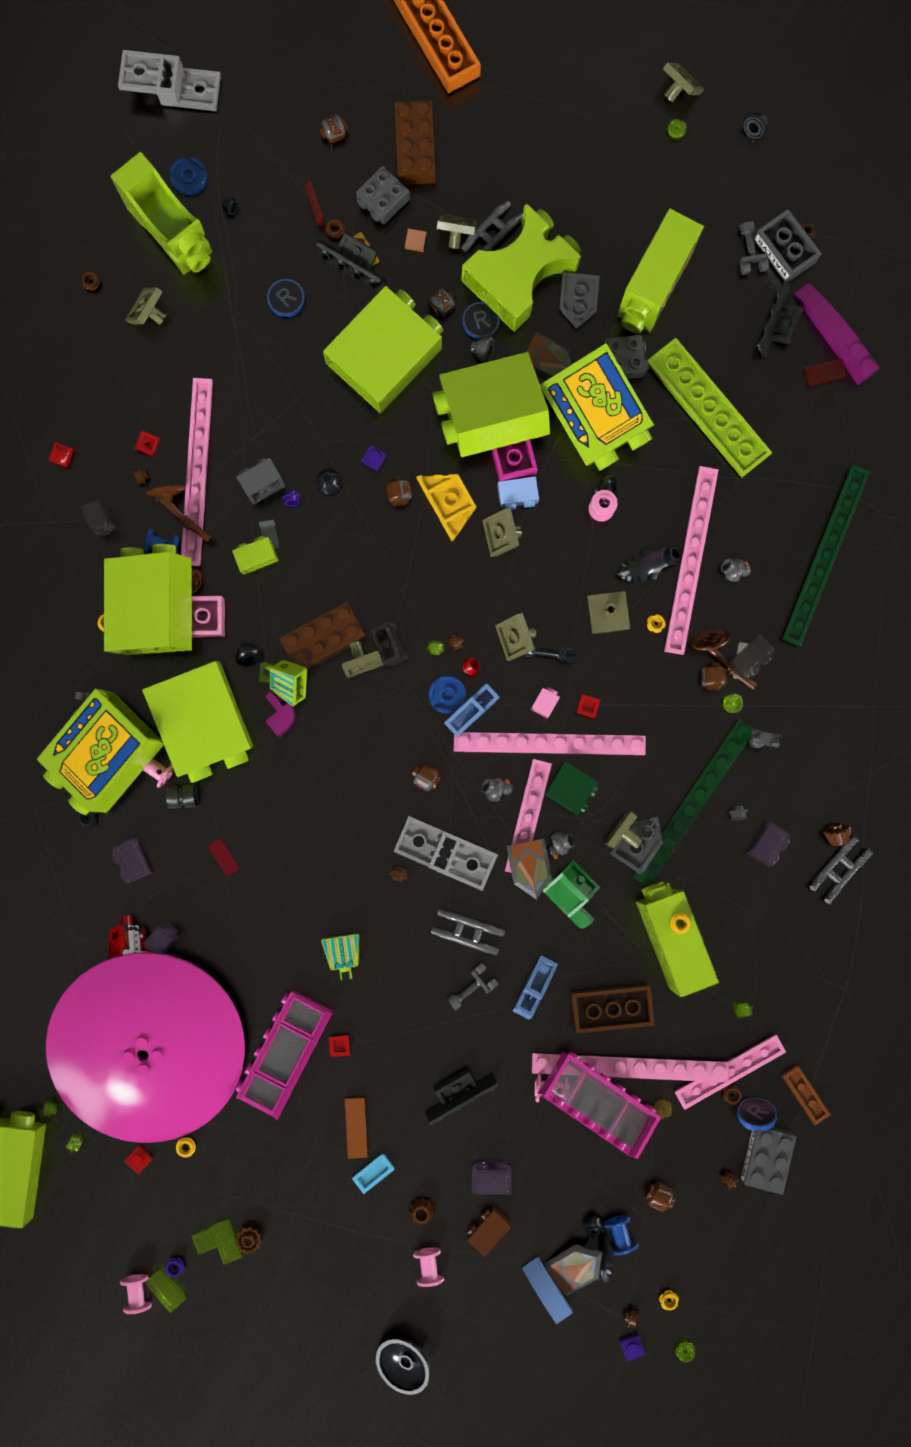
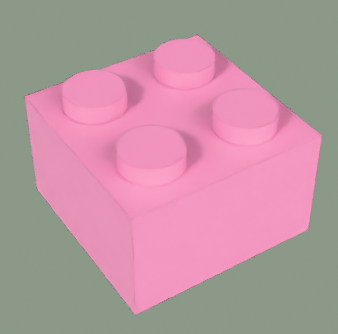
(208, 616)

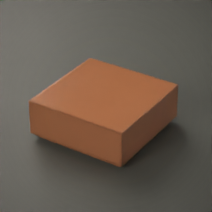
(415, 240)

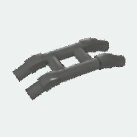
(493, 218)
(852, 868)
(479, 928)

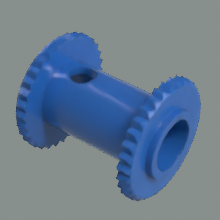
(151, 540)
(620, 1234)

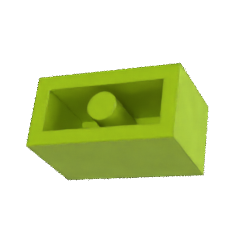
(255, 555)

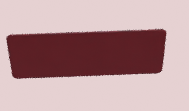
(224, 857)

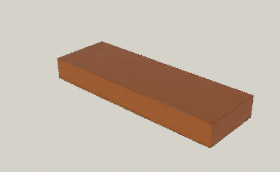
(805, 1094)
(356, 1127)

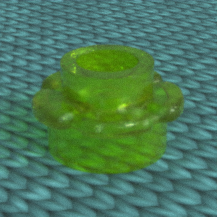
(676, 133)
(436, 647)
(743, 1010)
(49, 1108)
(74, 1143)
(685, 1357)

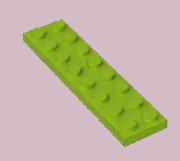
(708, 407)

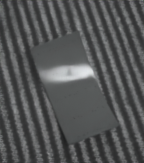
(268, 529)

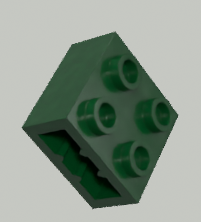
(572, 789)

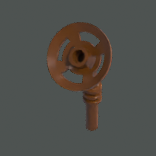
(166, 494)
(711, 644)

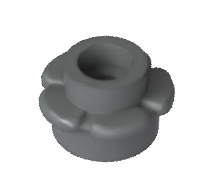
(738, 813)

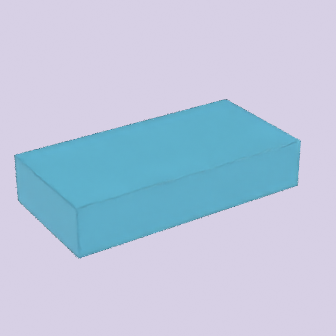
(373, 1173)

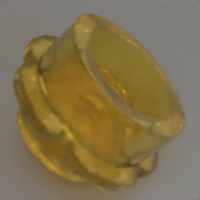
(663, 1104)

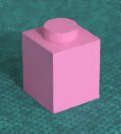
(545, 702)

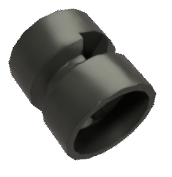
(182, 795)

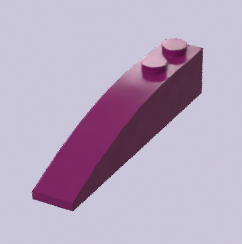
(837, 334)

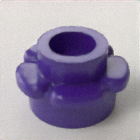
(291, 498)
(174, 1272)

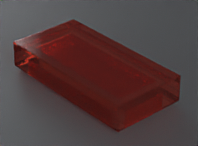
(314, 203)
(825, 372)

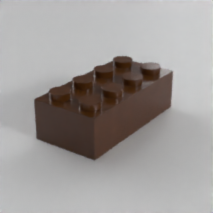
(415, 142)
(323, 637)
(612, 1008)

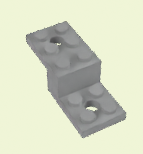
(169, 80)
(445, 853)

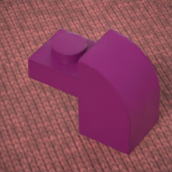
(283, 718)

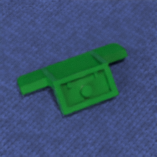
(571, 892)

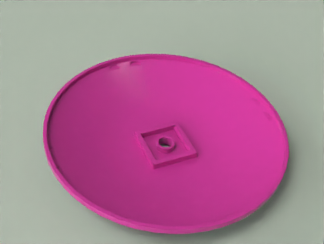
(154, 1007)

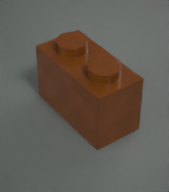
(488, 1230)

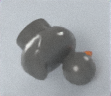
(735, 569)
(495, 788)
(561, 844)

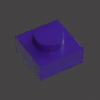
(374, 458)
(632, 1347)

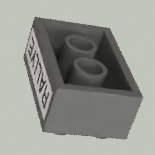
(787, 246)
(768, 1159)

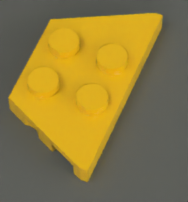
(449, 501)

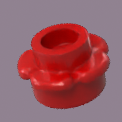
(471, 666)

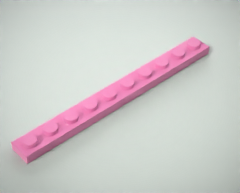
(197, 466)
(691, 560)
(550, 743)
(642, 1067)

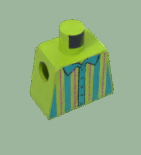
(288, 681)
(342, 953)

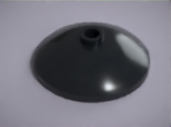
(403, 1366)

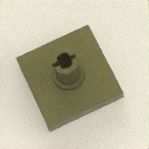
(682, 81)
(457, 226)
(145, 307)
(501, 532)
(608, 612)
(515, 636)
(361, 662)
(622, 831)

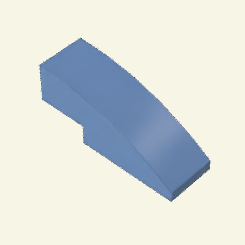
(472, 710)
(535, 987)
(547, 1290)

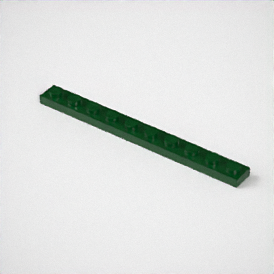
(825, 555)
(697, 798)

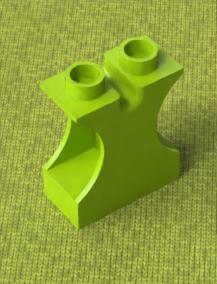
(162, 214)
(509, 275)

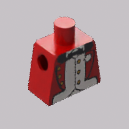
(126, 938)

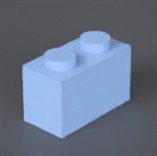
(518, 493)

